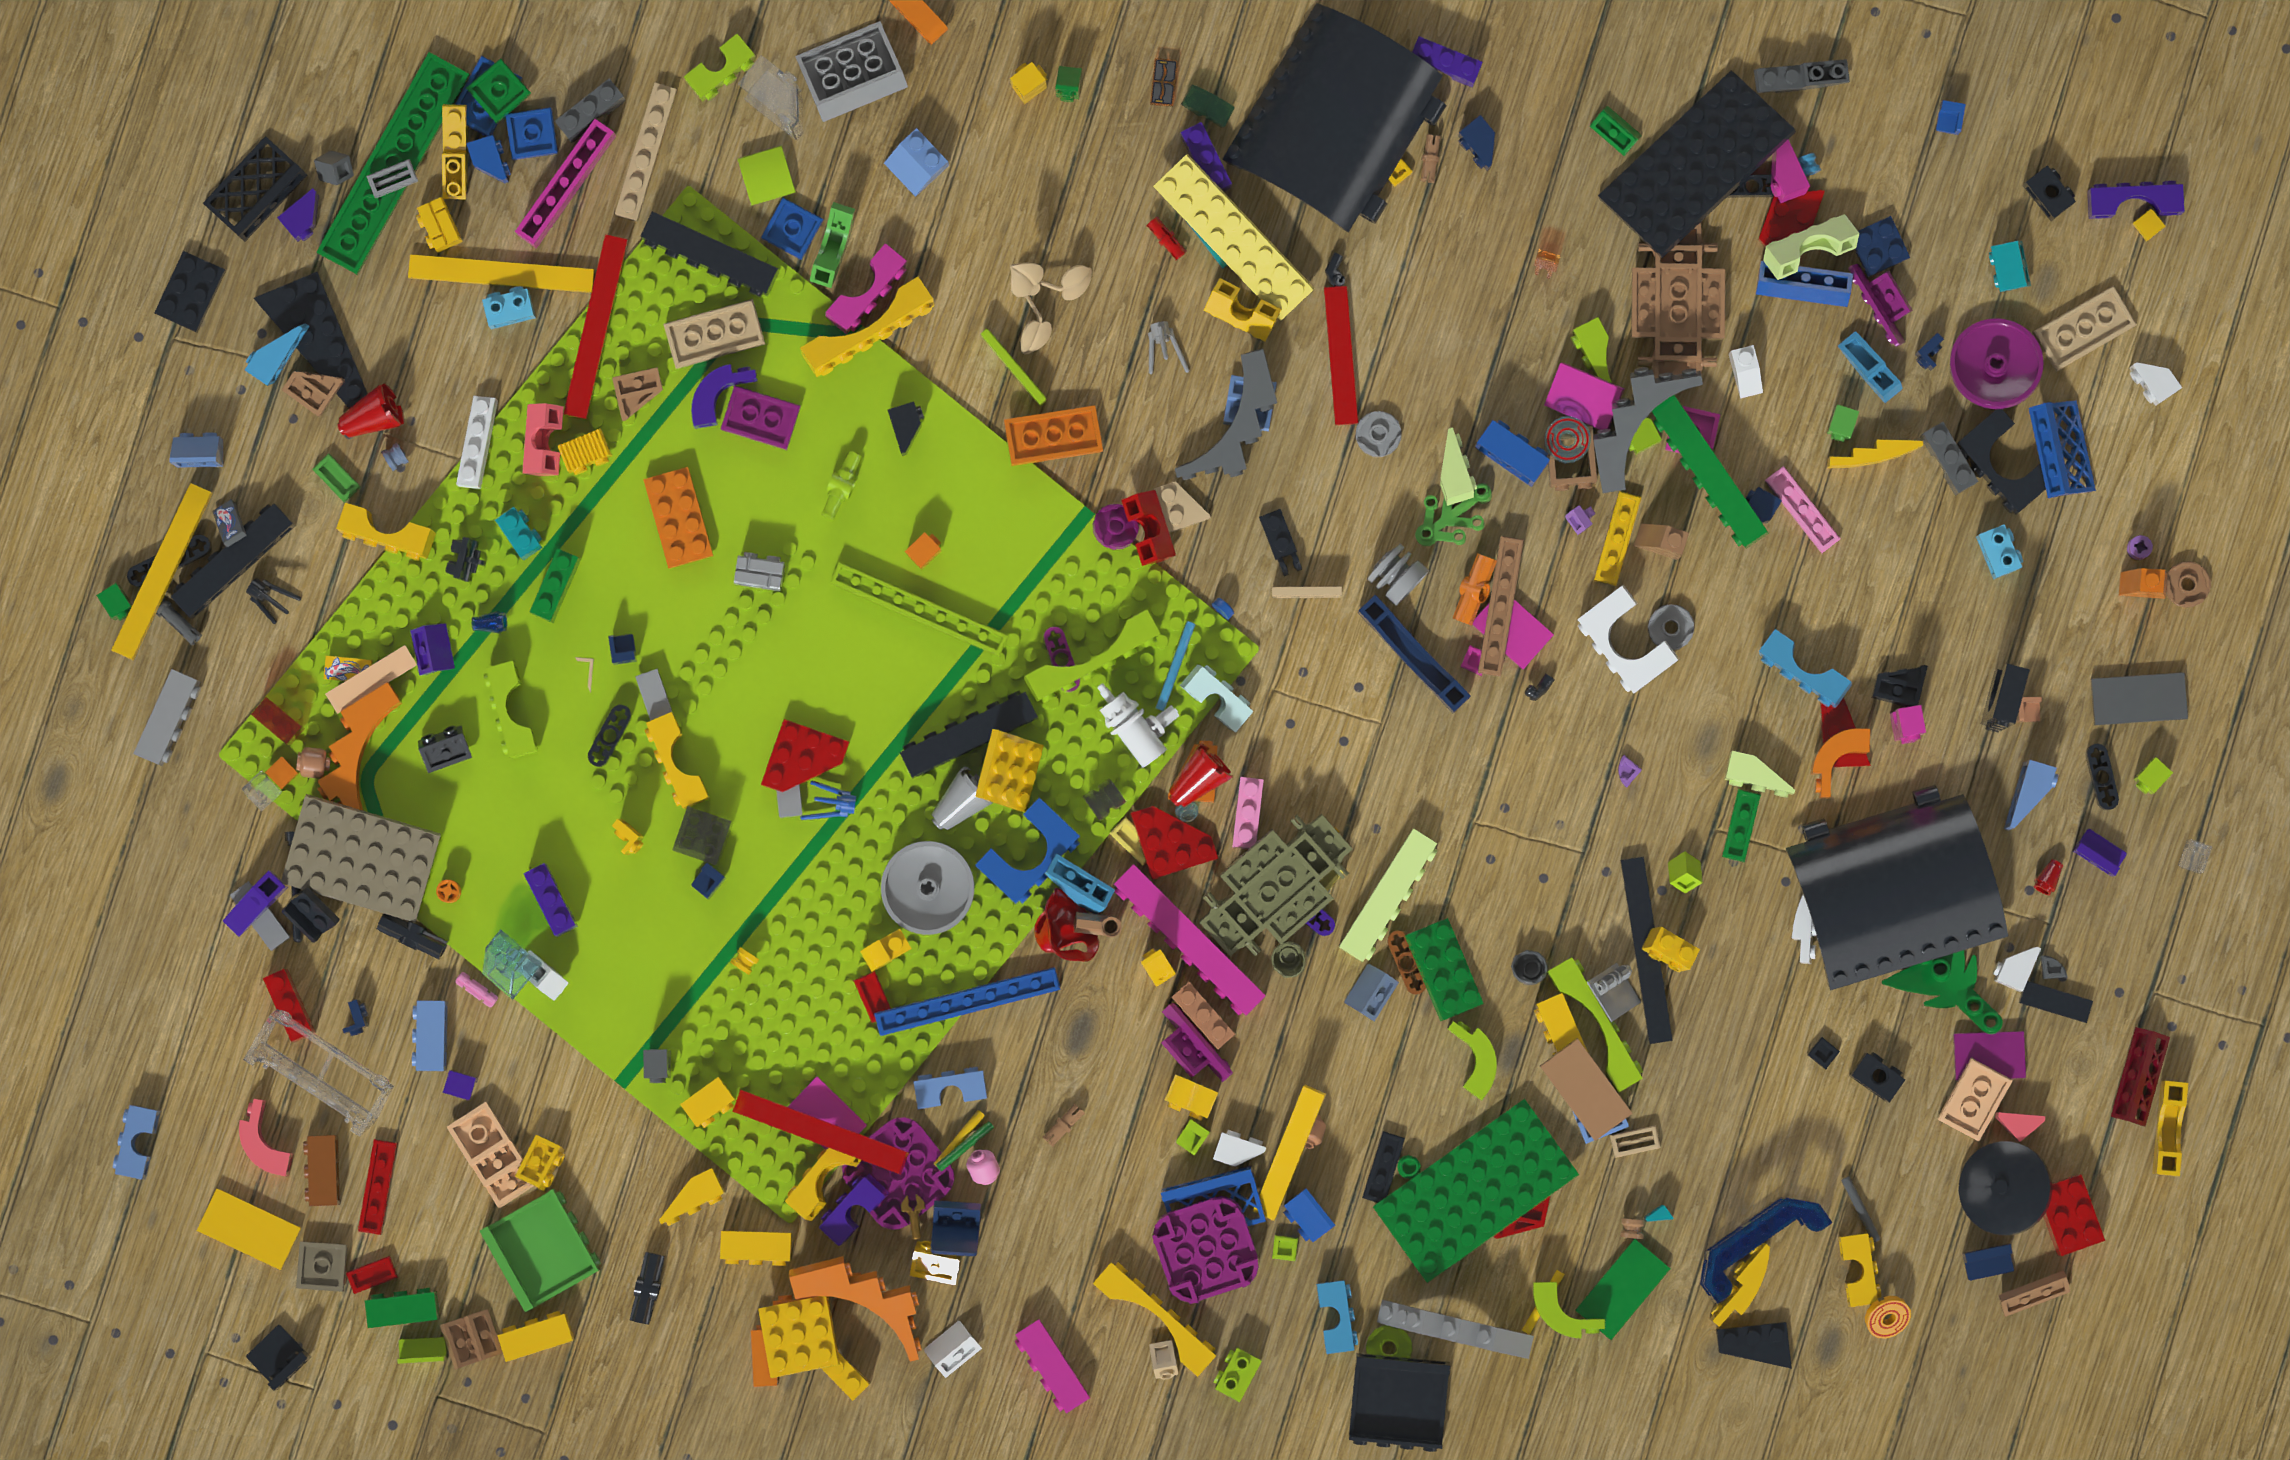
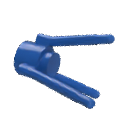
(844, 803)

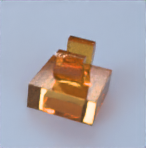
(1546, 261)

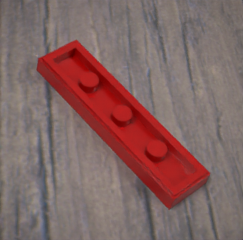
(377, 1187)

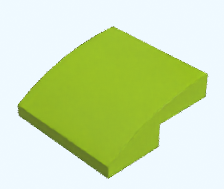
(766, 175)

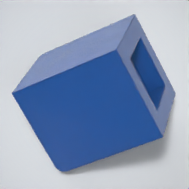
(1950, 117)

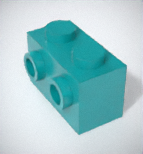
(2010, 266)
(518, 533)

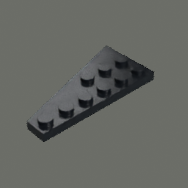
(324, 342)

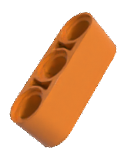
(921, 18)

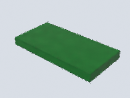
(1623, 1288)

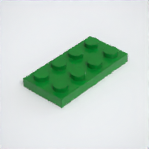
(1444, 969)

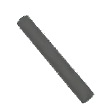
(1860, 1208)

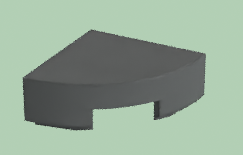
(2052, 968)

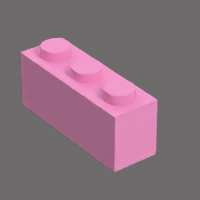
(1247, 812)

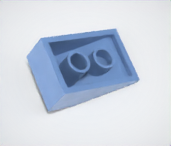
(2033, 784)

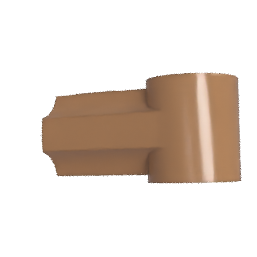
(1094, 924)

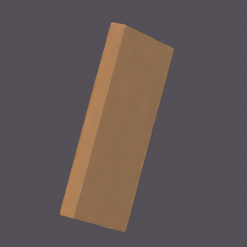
(1586, 1089)

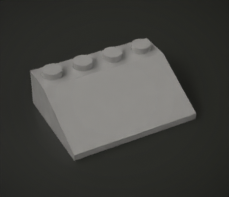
(851, 71)

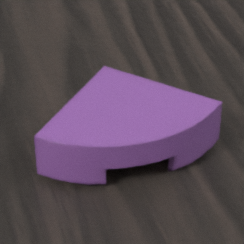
(1627, 771)

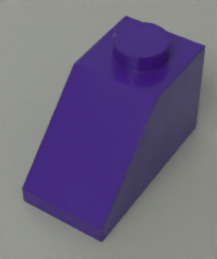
(301, 216)

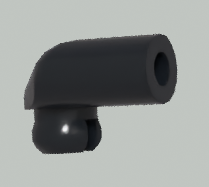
(1332, 270)
(1541, 689)

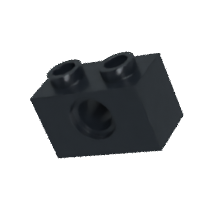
(2050, 206)
(1864, 1075)

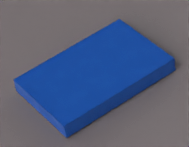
(476, 116)

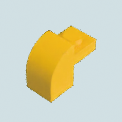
(885, 950)

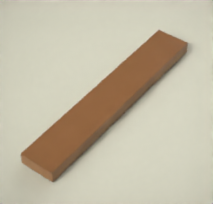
(1500, 606)

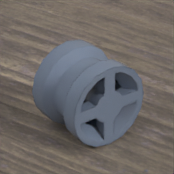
(395, 456)

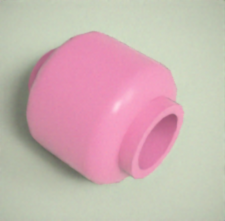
(983, 1167)

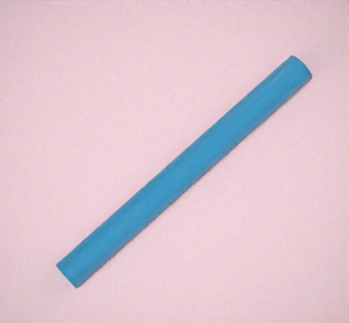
(1175, 666)

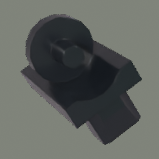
(467, 559)

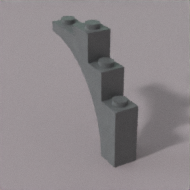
(1648, 393)
(1227, 452)

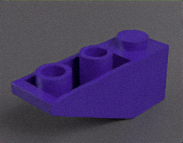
(255, 903)

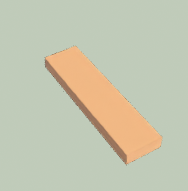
(371, 679)

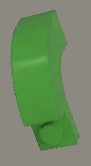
(833, 245)

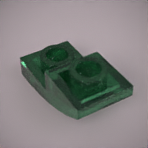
(1207, 105)

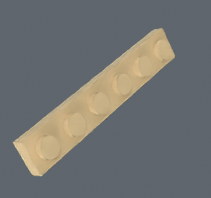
(646, 152)

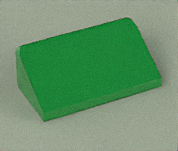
(1615, 130)

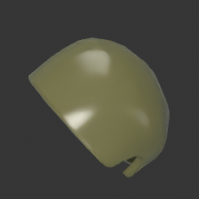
(1288, 959)

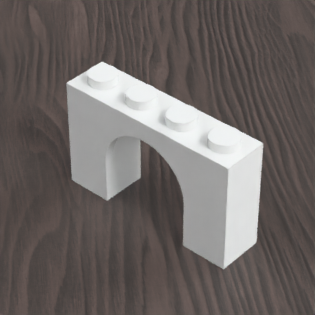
(1598, 624)

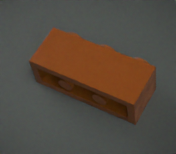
(322, 1170)

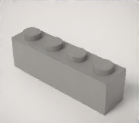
(167, 717)

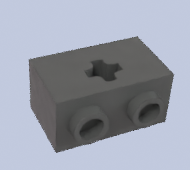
(657, 1065)

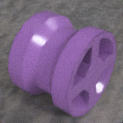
(2135, 547)

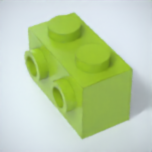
(1237, 1374)

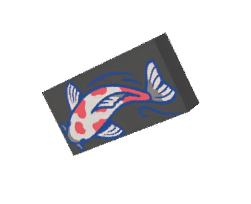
(229, 523)

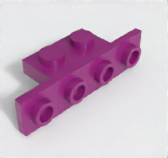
(1885, 300)
(1190, 1047)

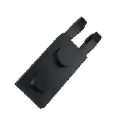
(1280, 539)

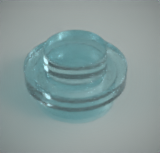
(1187, 813)

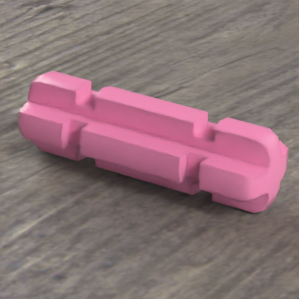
(476, 989)

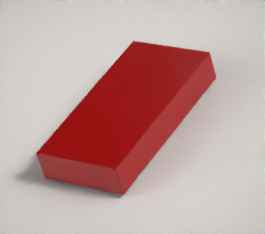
(872, 994)
(372, 1274)

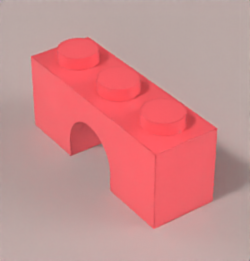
(540, 423)

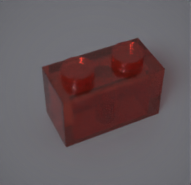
(278, 721)

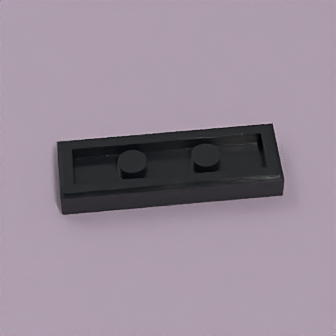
(2056, 1002)
(1383, 1167)

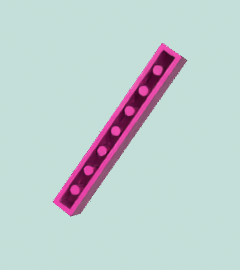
(1189, 940)

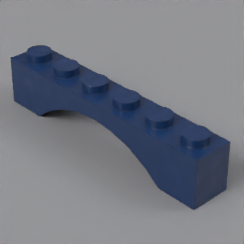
(1413, 654)

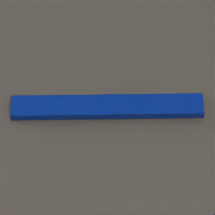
(967, 1001)

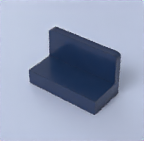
(1988, 1262)

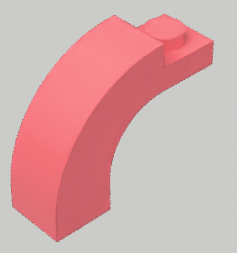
(256, 1148)

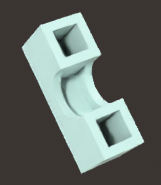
(1233, 709)

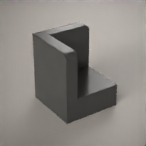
(333, 167)

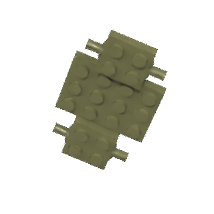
(1276, 885)

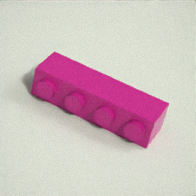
(1052, 1366)

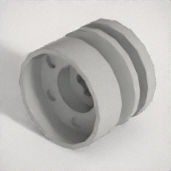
(1397, 574)

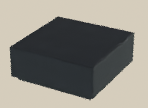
(1823, 1053)

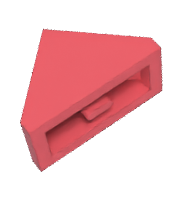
(2019, 1125)

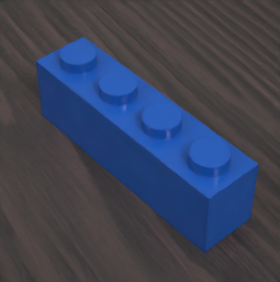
(1807, 285)

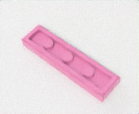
(1802, 509)

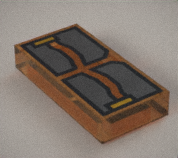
(1163, 82)

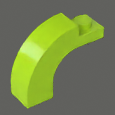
(1485, 1059)
(1549, 1310)

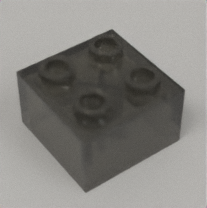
(702, 836)

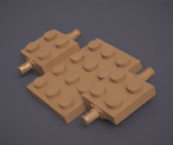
(1678, 306)

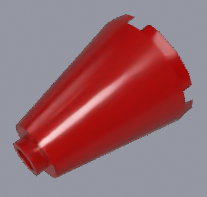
(372, 413)
(1199, 776)

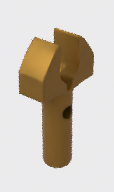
(914, 1215)

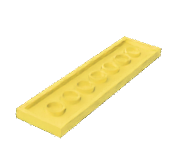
(1233, 236)

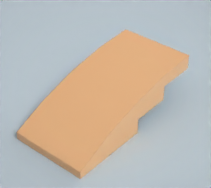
(490, 1153)

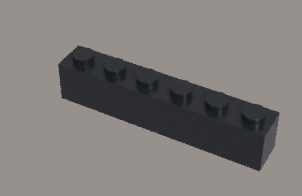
(710, 254)
(232, 561)
(968, 735)

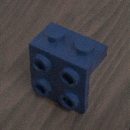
(955, 1228)

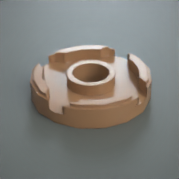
(2200, 579)

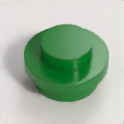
(1408, 1167)

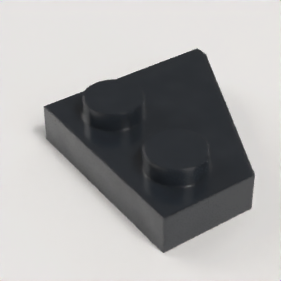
(1900, 687)

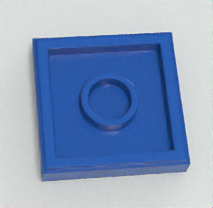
(531, 133)
(792, 228)

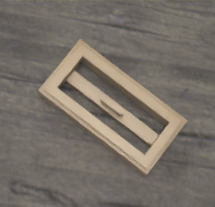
(1615, 1145)

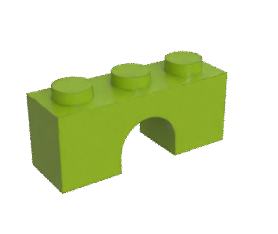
(706, 83)

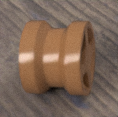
(1632, 1228)

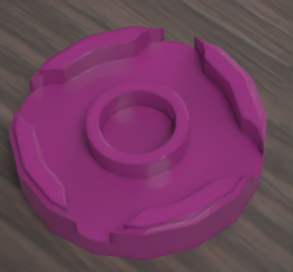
(1113, 528)

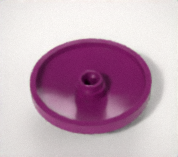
(1996, 363)

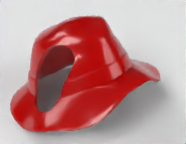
(1056, 929)

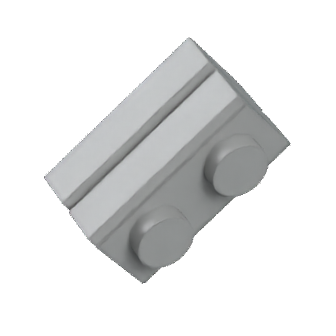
(759, 572)

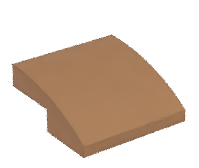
(471, 1339)

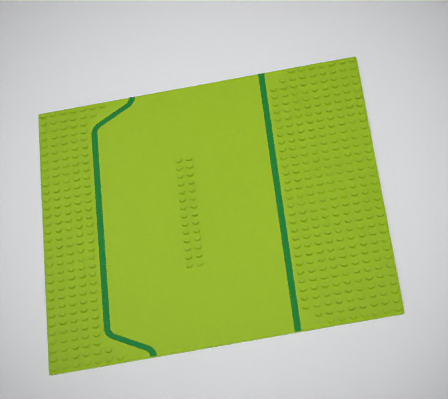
(735, 663)

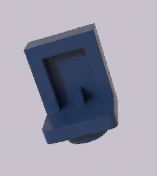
(359, 1013)

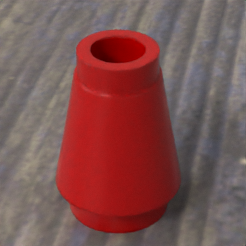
(2048, 879)

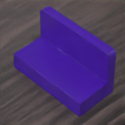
(432, 648)
(2100, 852)

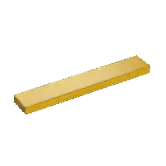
(1290, 1151)

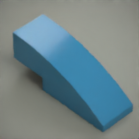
(1870, 367)

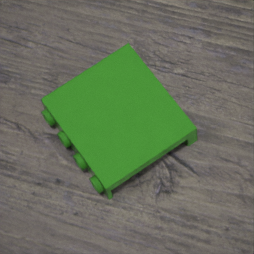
(541, 1250)

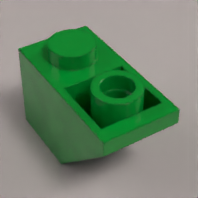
(1068, 83)

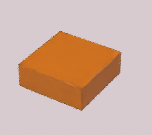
(281, 772)

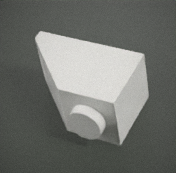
(1746, 371)
(2016, 969)
(548, 980)

